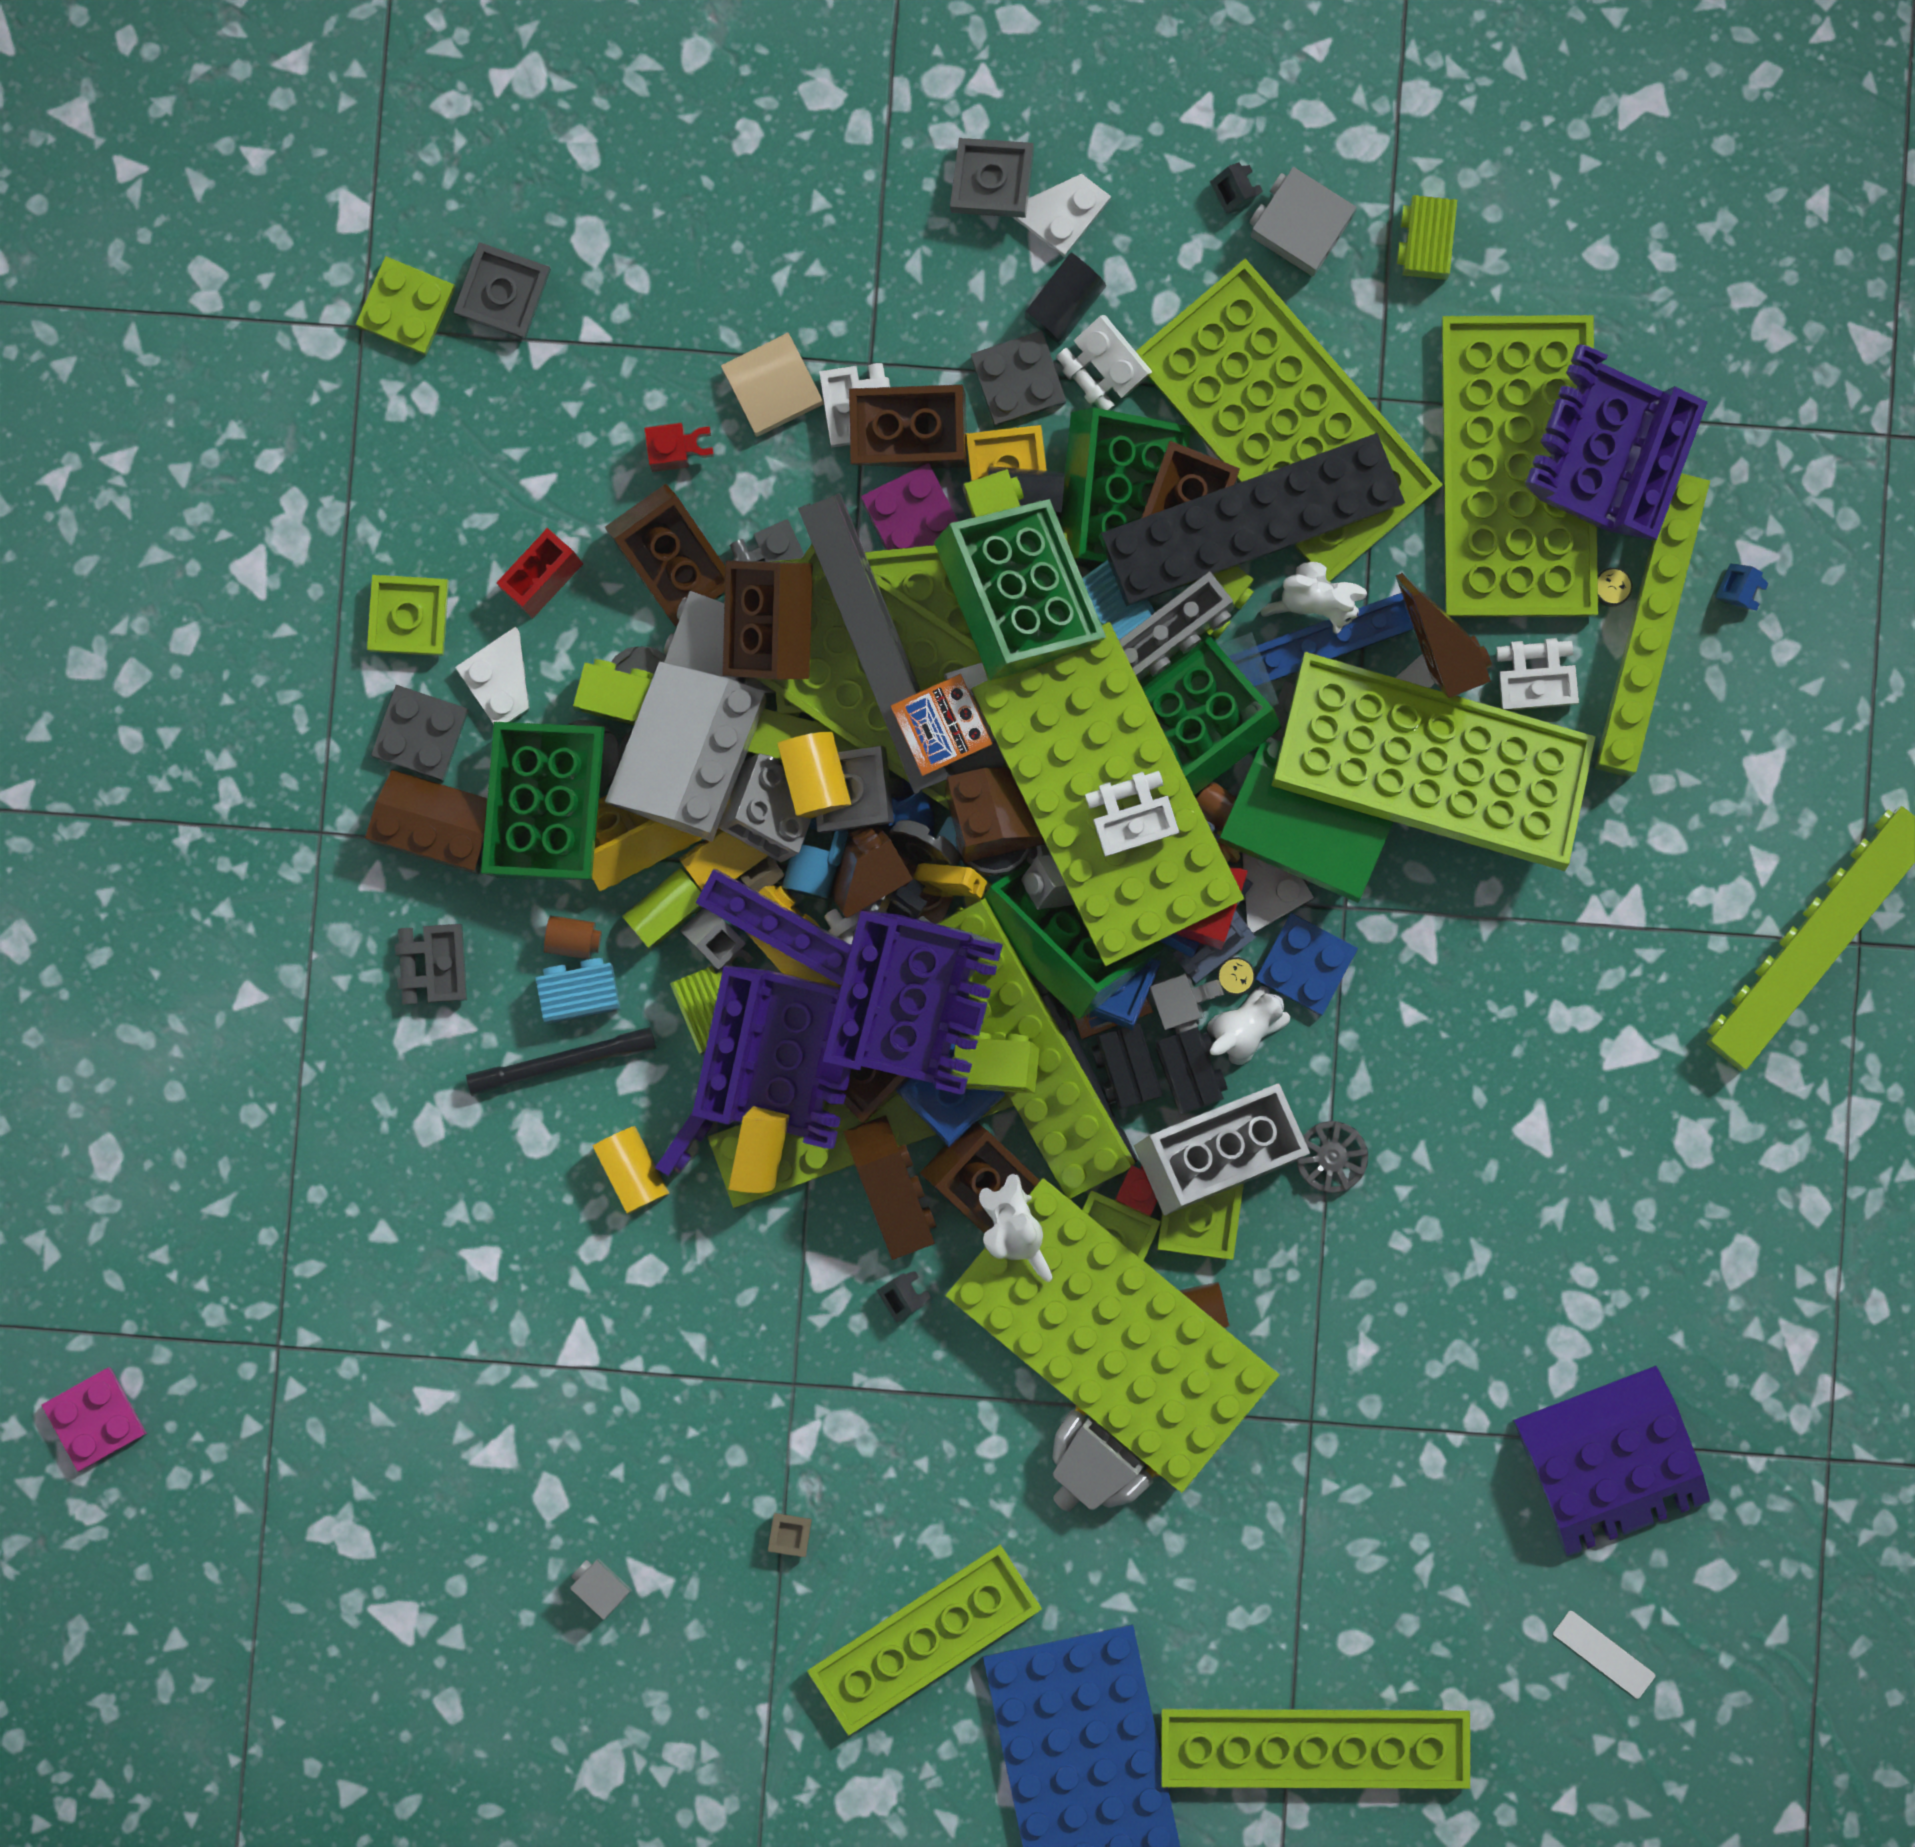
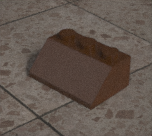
(1187, 476)
(767, 619)
(429, 821)
(867, 870)

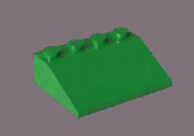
(1110, 474)
(1018, 588)
(1208, 712)
(542, 801)
(1303, 834)
(1059, 948)

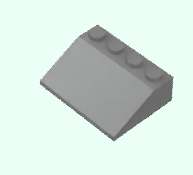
(687, 749)

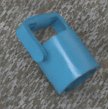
(815, 869)

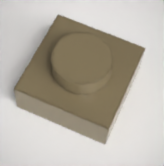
(762, 874)
(789, 1535)

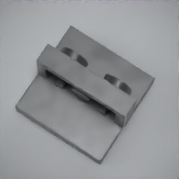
(868, 789)

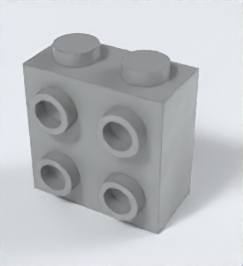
(1301, 220)
(699, 636)
(763, 810)

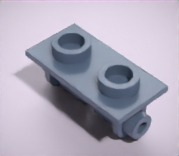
(1209, 958)

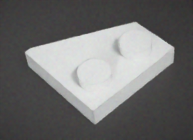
(1064, 212)
(498, 678)
(1272, 893)

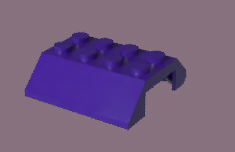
(1614, 448)
(910, 999)
(770, 1052)
(1612, 1458)

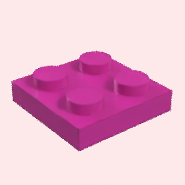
(94, 1419)

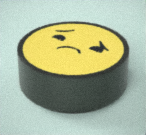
(1614, 587)
(1236, 976)

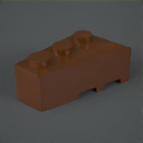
(890, 1188)

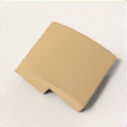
(772, 384)

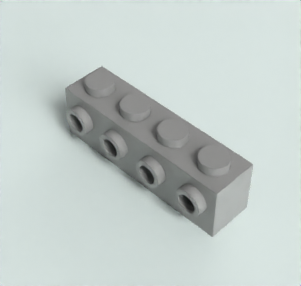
(1177, 626)

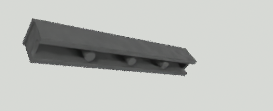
(866, 621)

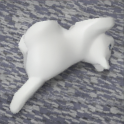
(1311, 593)
(1242, 1029)
(1015, 1230)

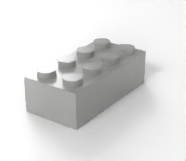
(1221, 1149)

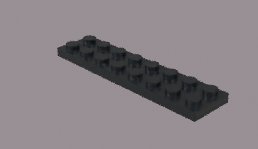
(1251, 519)

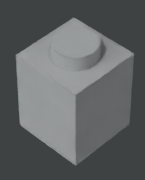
(599, 1587)

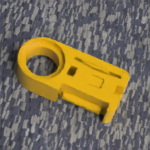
(950, 880)

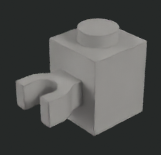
(1044, 880)
(715, 939)
(1180, 1002)

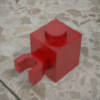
(670, 447)
(1137, 1191)

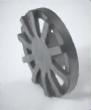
(1333, 1157)

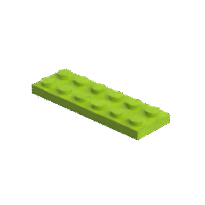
(924, 1639)

